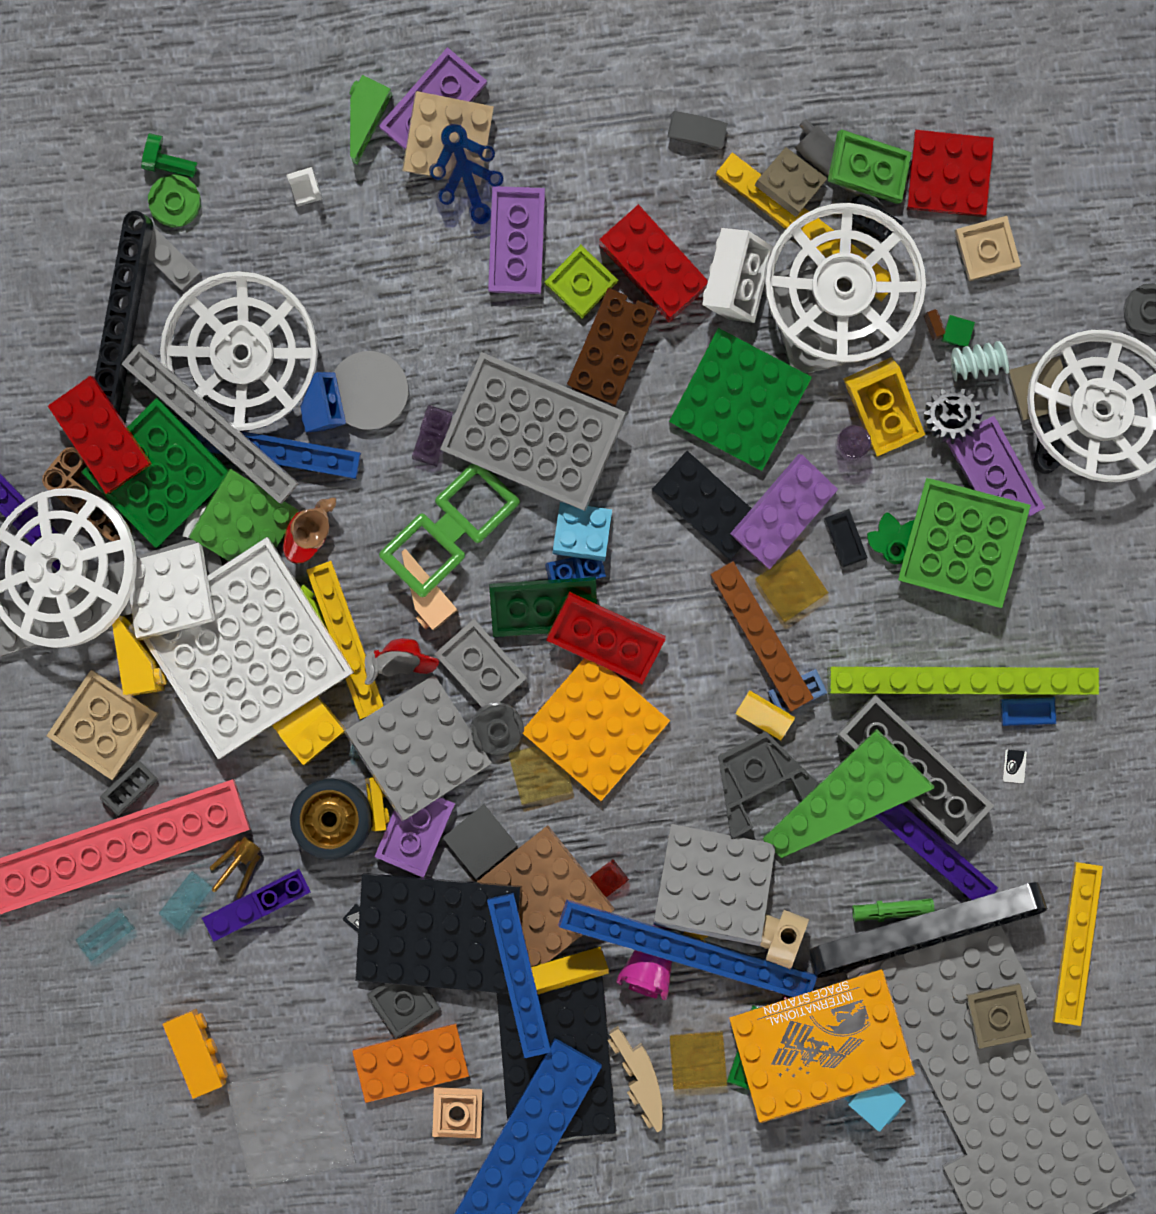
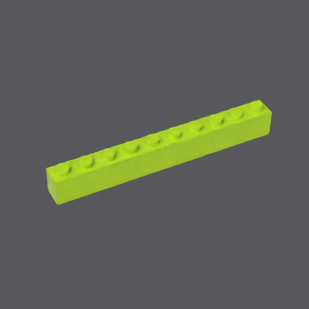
(963, 680)

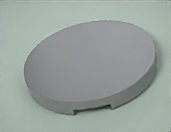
(371, 390)

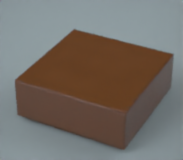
(934, 324)

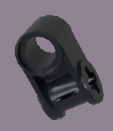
(1041, 464)

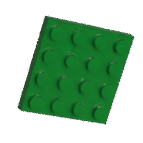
(740, 399)
(176, 481)

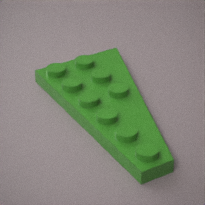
(860, 787)

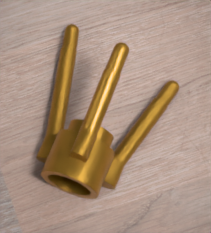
(244, 852)

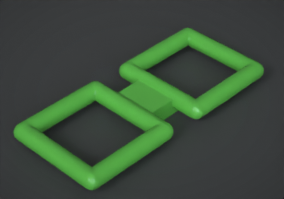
(449, 529)

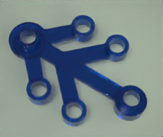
(464, 170)

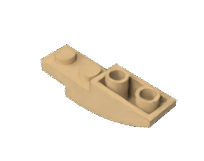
(645, 1086)

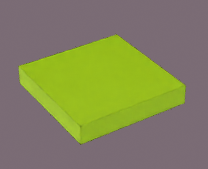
(581, 281)

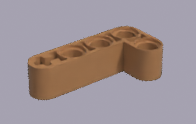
(69, 480)

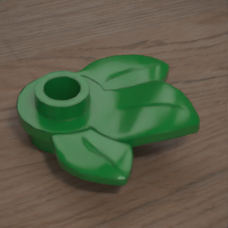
(890, 535)

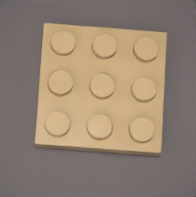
(428, 119)
(102, 725)

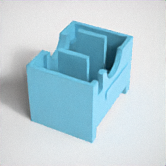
(877, 1105)

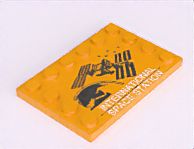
(822, 1046)

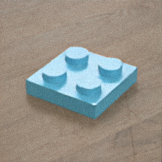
(582, 532)

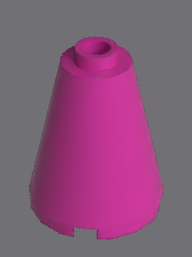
(647, 974)

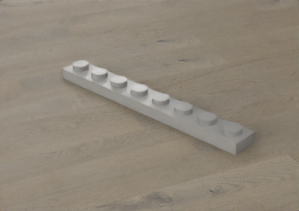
(210, 423)

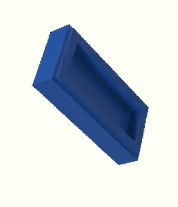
(1028, 711)

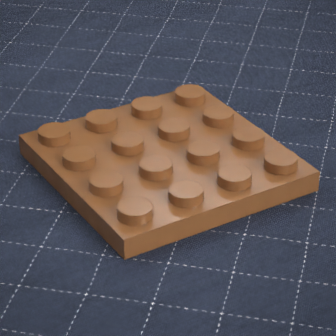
(547, 879)

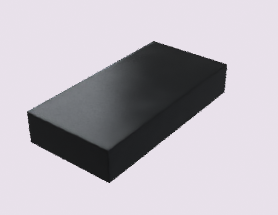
(845, 538)

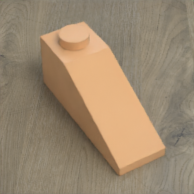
(434, 607)

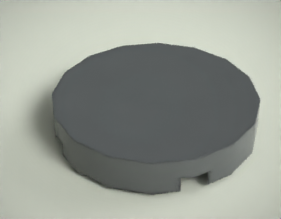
(1141, 310)
(497, 728)

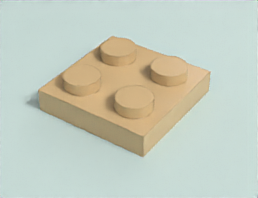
(987, 248)

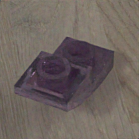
(431, 435)

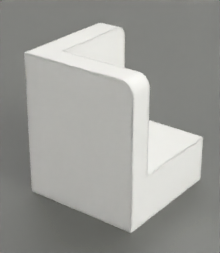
(304, 186)

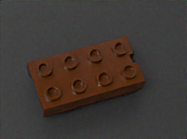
(611, 347)

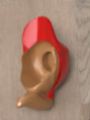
(307, 531)

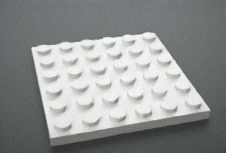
(257, 656)

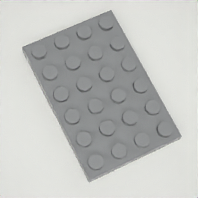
(533, 431)

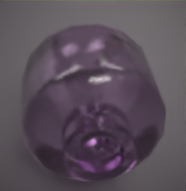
(846, 449)

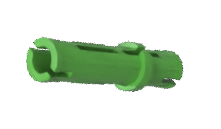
(900, 909)

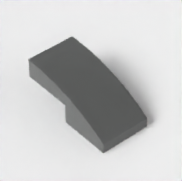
(697, 129)

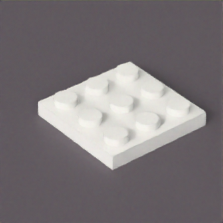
(171, 592)

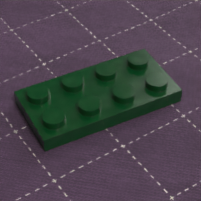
(533, 605)

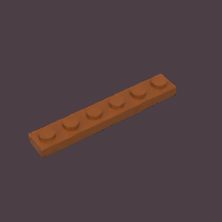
(761, 636)

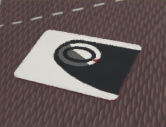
(1014, 766)

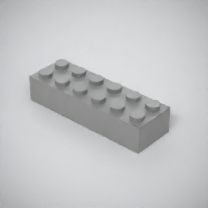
(954, 803)

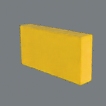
(765, 715)

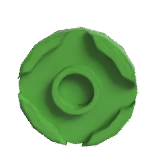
(174, 201)

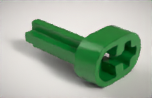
(154, 159)

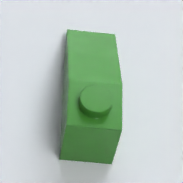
(367, 107)

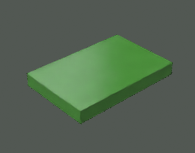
(869, 166)

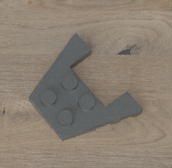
(753, 769)

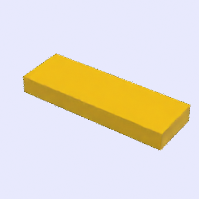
(569, 970)

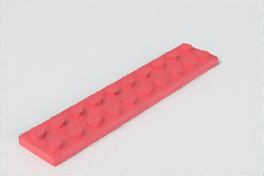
(121, 845)

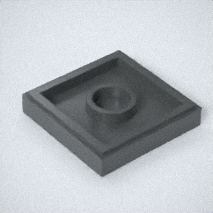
(480, 841)
(403, 1005)

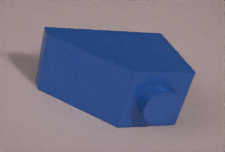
(322, 404)

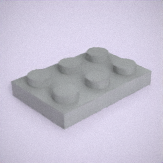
(480, 665)

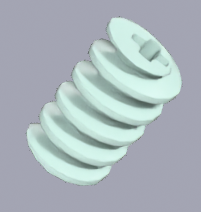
(979, 359)

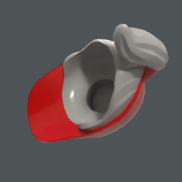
(398, 657)

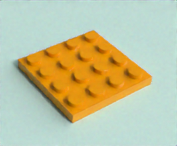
(595, 727)

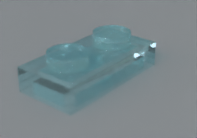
(186, 900)

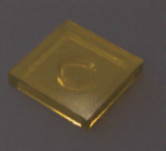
(791, 585)
(538, 775)
(697, 1060)

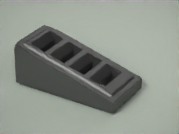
(122, 782)

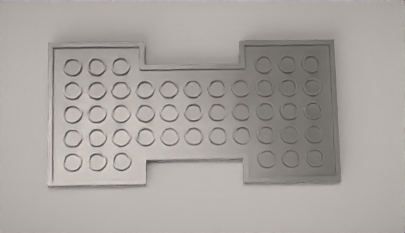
(1016, 1134)

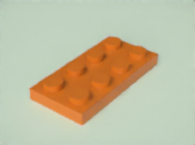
(410, 1062)

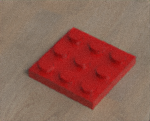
(950, 173)

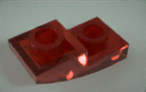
(609, 878)

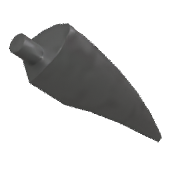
(818, 151)

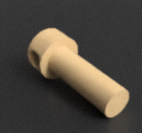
(774, 929)

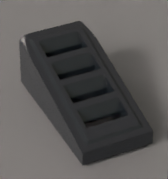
(867, 228)

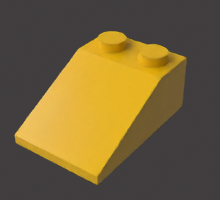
(884, 406)
(137, 665)
(310, 730)

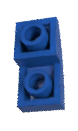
(575, 568)

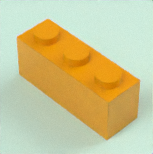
(195, 1053)

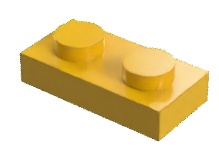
(380, 815)

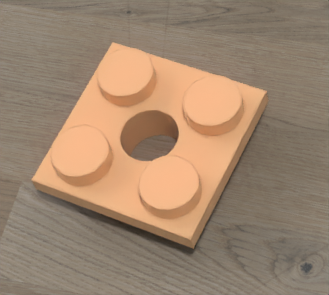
(469, 1100)

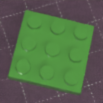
(241, 517)

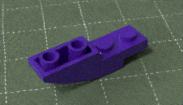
(256, 905)

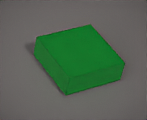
(958, 331)

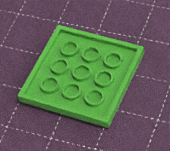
(964, 542)

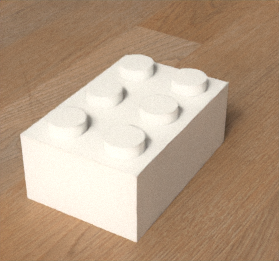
(737, 275)

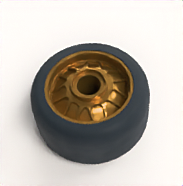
(352, 814)

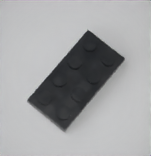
(703, 502)

